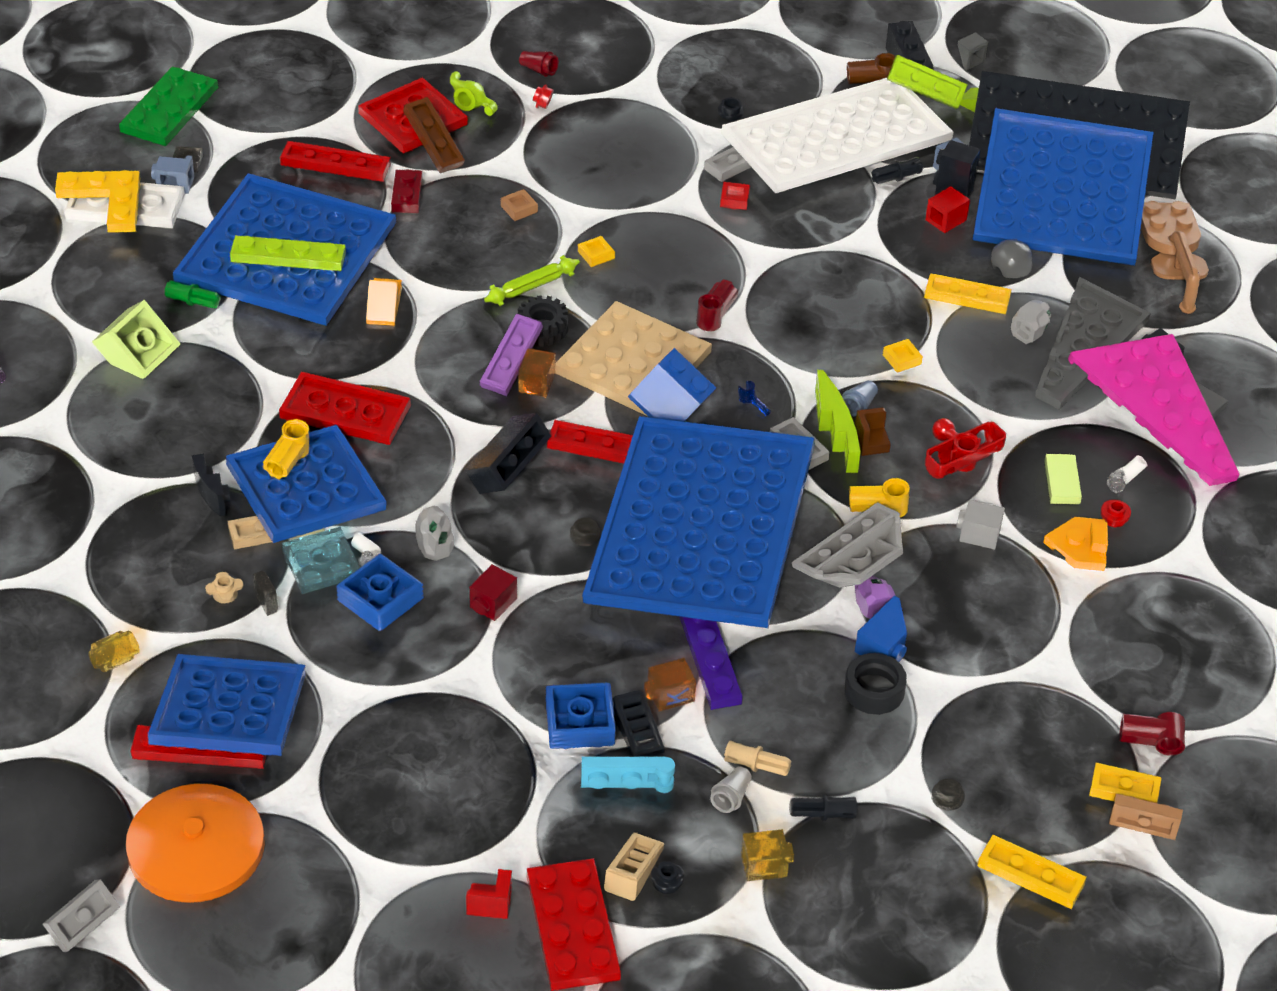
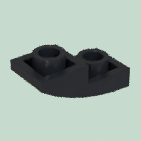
(210, 485)

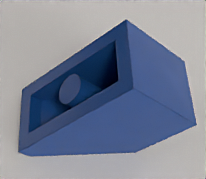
(884, 632)

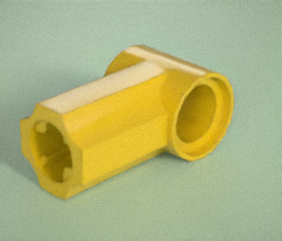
(288, 449)
(892, 494)

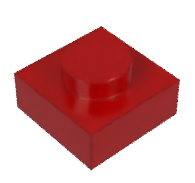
(735, 195)

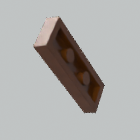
(433, 135)

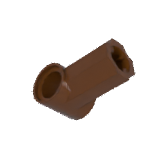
(869, 70)

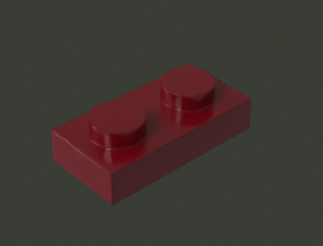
(406, 191)

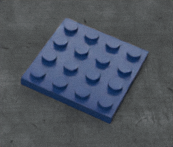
(318, 492)
(227, 705)

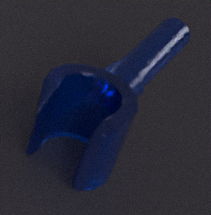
(749, 396)

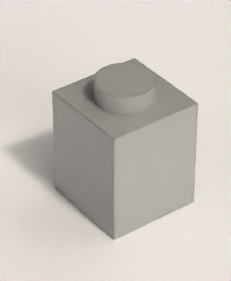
(980, 524)

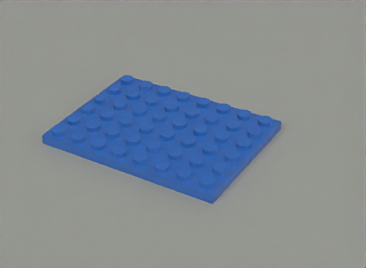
(700, 522)

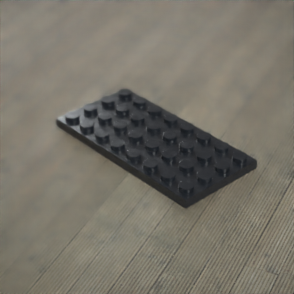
(1159, 115)

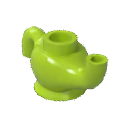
(471, 95)

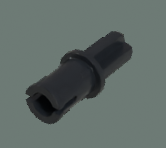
(897, 170)
(824, 807)

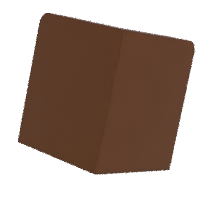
(871, 431)

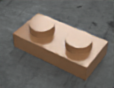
(1145, 816)

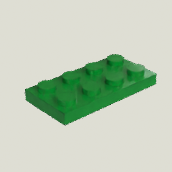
(168, 106)

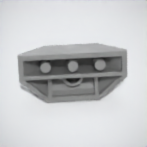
(855, 549)

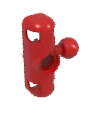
(963, 449)

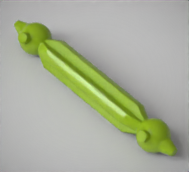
(531, 280)

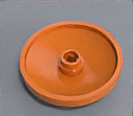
(195, 843)

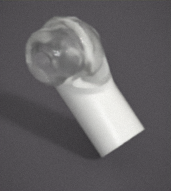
(1120, 478)
(366, 547)

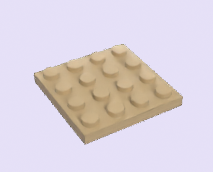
(624, 350)

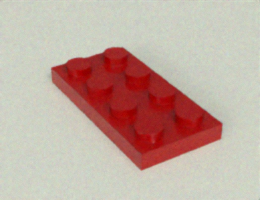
(352, 407)
(573, 924)

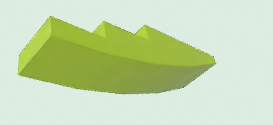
(835, 417)

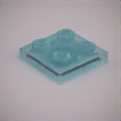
(320, 559)

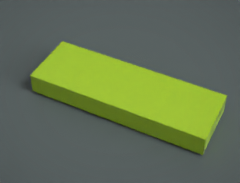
(927, 82)

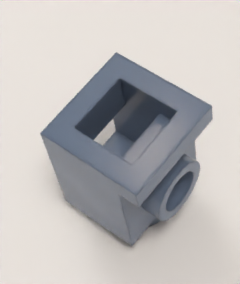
(174, 172)

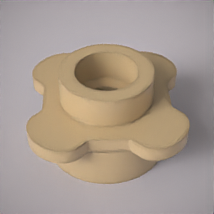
(224, 588)

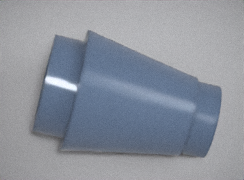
(860, 396)

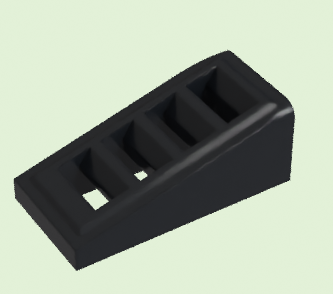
(632, 706)

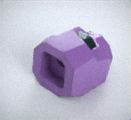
(873, 595)

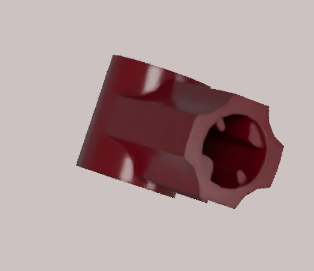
(714, 305)
(1164, 732)

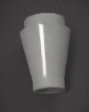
(729, 792)

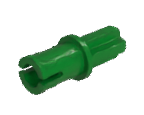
(192, 294)

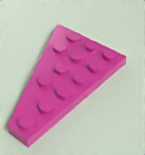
(1163, 395)

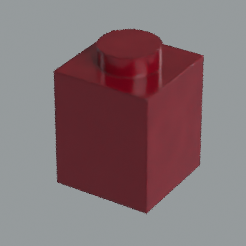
(493, 592)

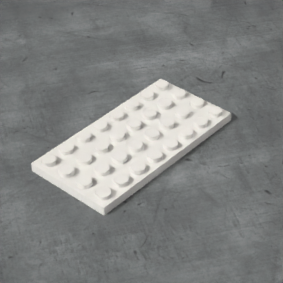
(835, 134)

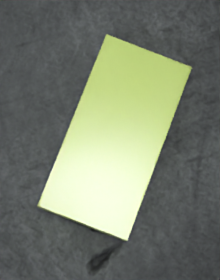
(1062, 479)

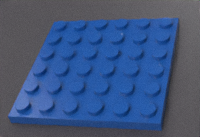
(1064, 186)
(289, 213)

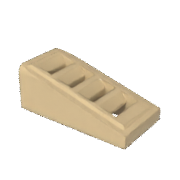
(632, 868)

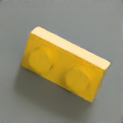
(1111, 780)

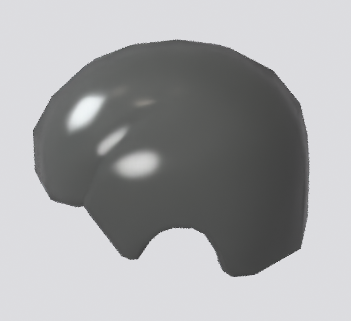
(1012, 258)

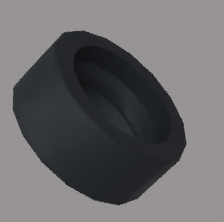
(869, 701)

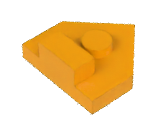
(1081, 542)

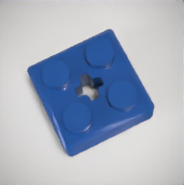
(380, 592)
(580, 715)

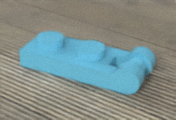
(628, 773)

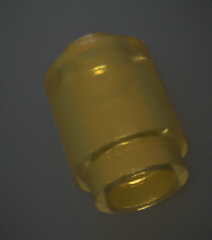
(113, 650)

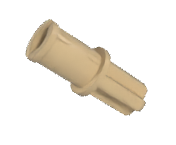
(756, 758)

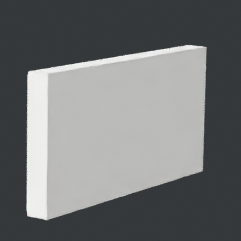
(156, 206)

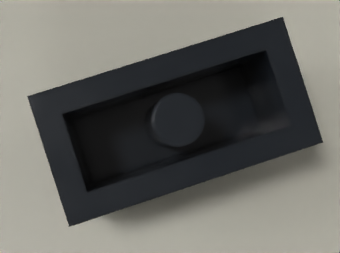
(957, 168)

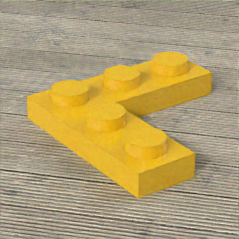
(119, 186)

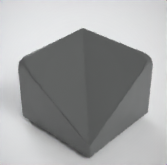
(972, 50)

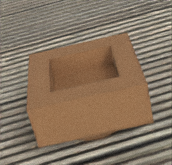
(519, 205)

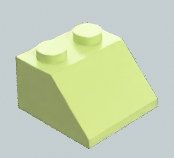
(136, 341)

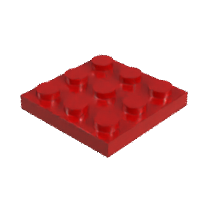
(388, 118)

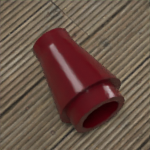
(541, 62)

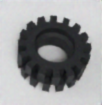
(547, 310)

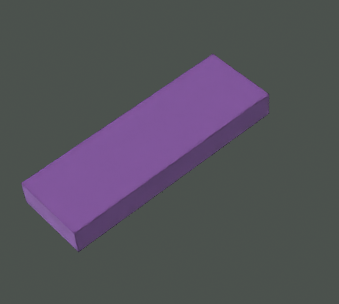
(510, 353)

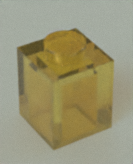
(766, 855)

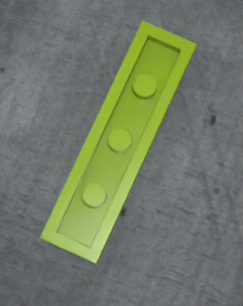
(288, 253)

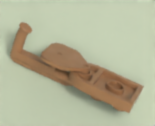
(1175, 234)

